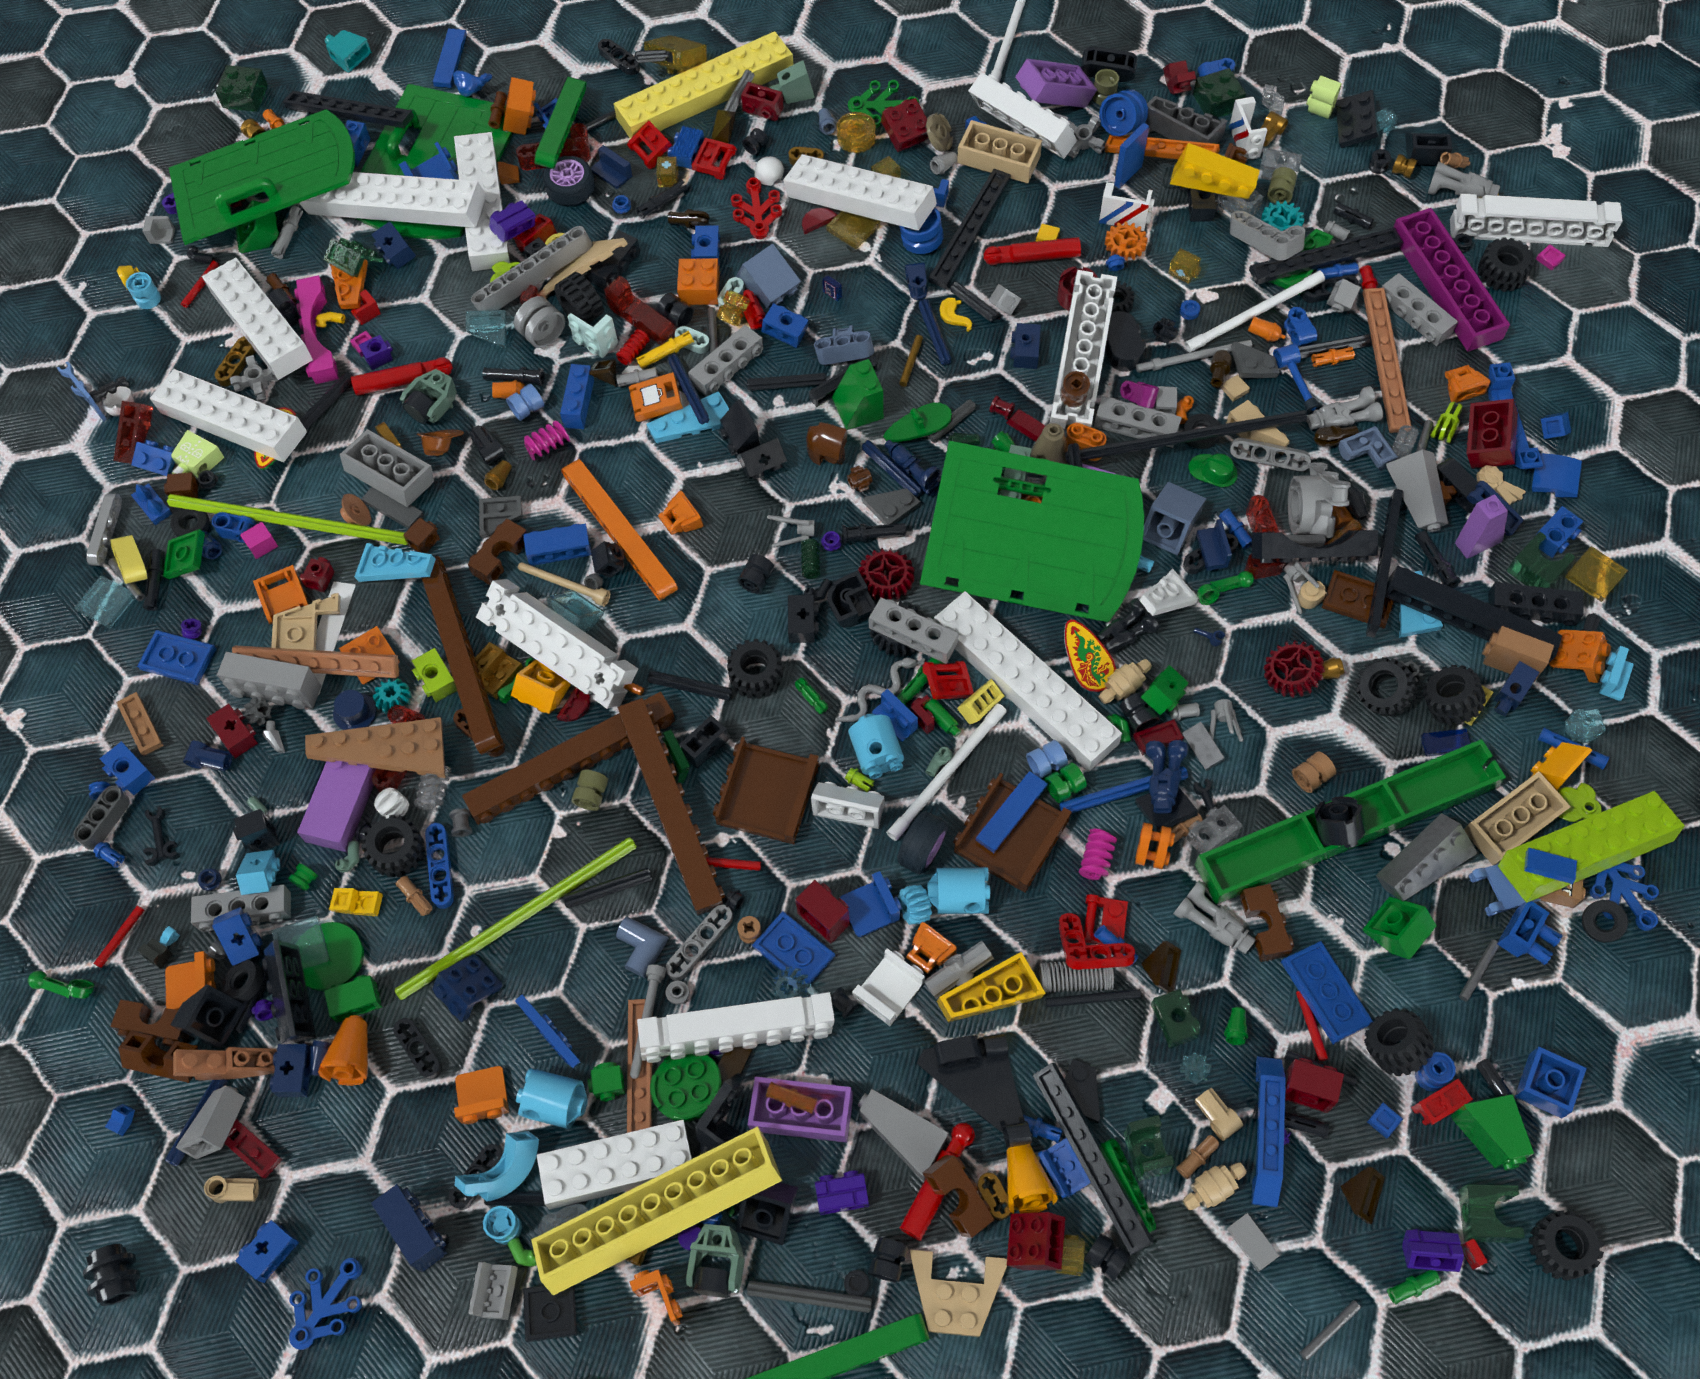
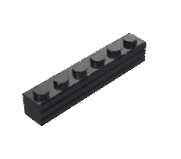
(826, 389)

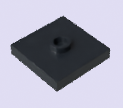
(1180, 811)
(548, 1314)

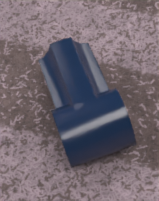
(201, 755)

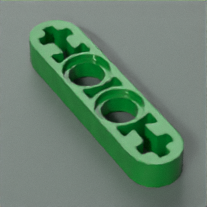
(1129, 1182)

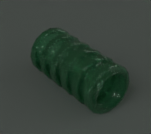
(810, 558)

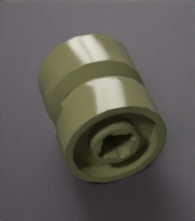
(1106, 84)
(1282, 185)
(589, 792)

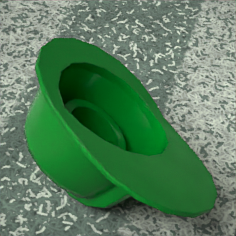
(1213, 469)

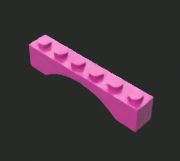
(312, 299)

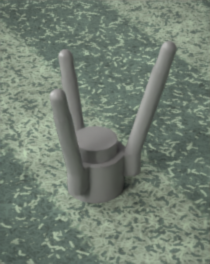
(804, 527)
(1296, 573)
(1224, 713)

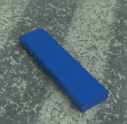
(449, 58)
(1011, 812)

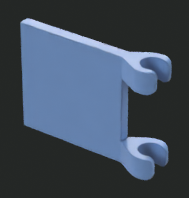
(81, 389)
(1505, 892)

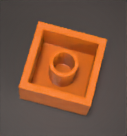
(519, 106)
(698, 281)

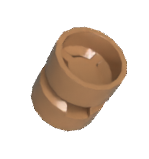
(1313, 772)

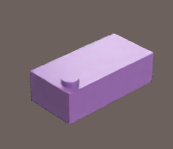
(1056, 83)
(337, 805)
(827, 1122)

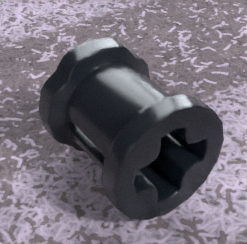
(843, 1003)

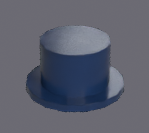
(354, 710)

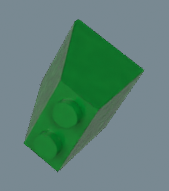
(859, 396)
(1496, 1131)

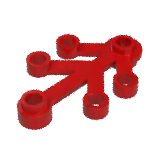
(759, 228)

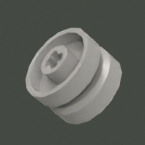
(539, 322)

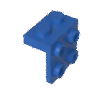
(872, 906)

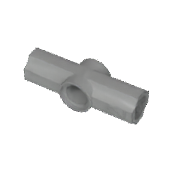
(958, 969)

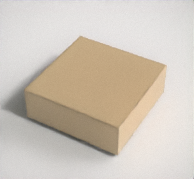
(1235, 388)

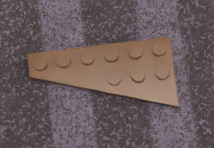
(392, 747)

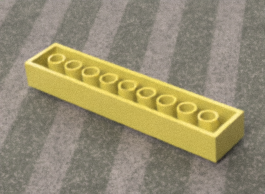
(703, 85)
(655, 1210)

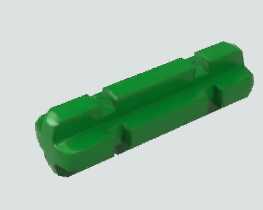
(811, 695)

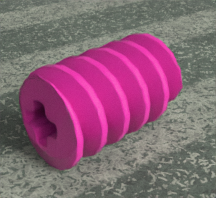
(545, 439)
(1096, 854)

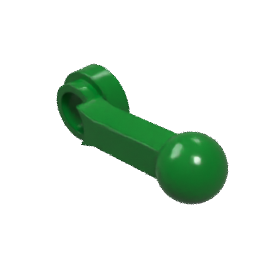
(1243, 579)
(76, 988)

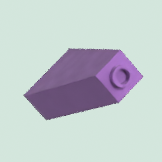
(1483, 528)

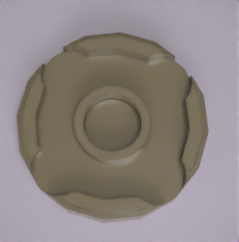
(939, 132)

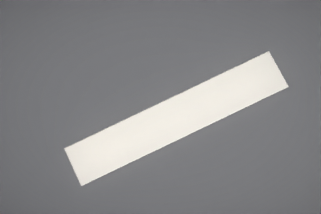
(331, 624)

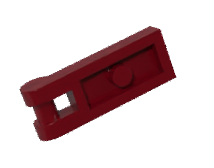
(252, 1150)

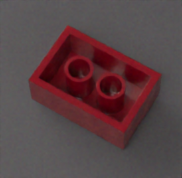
(1492, 433)

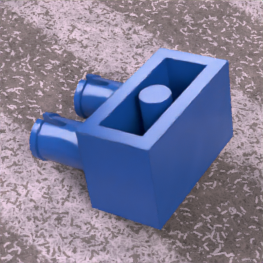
(1523, 929)

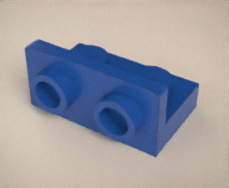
(902, 718)

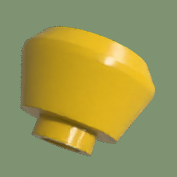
(126, 271)

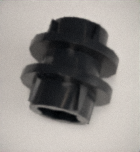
(111, 1274)

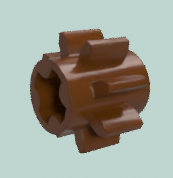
(859, 478)

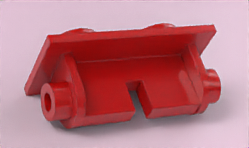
(754, 313)

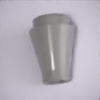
(942, 163)

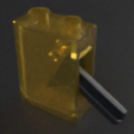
(673, 53)

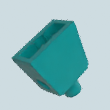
(347, 49)

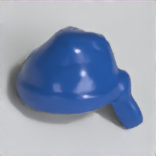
(469, 84)

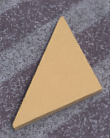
(598, 252)

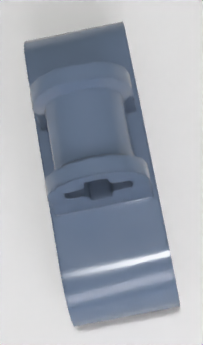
(844, 346)

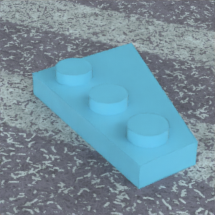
(1415, 622)

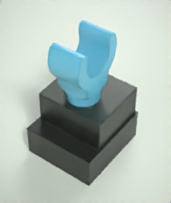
(156, 951)

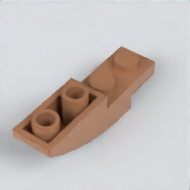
(227, 1064)

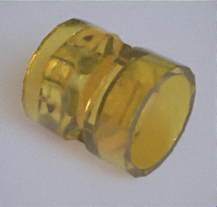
(733, 307)

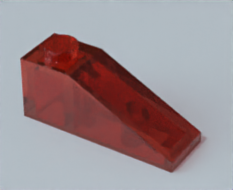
(132, 428)

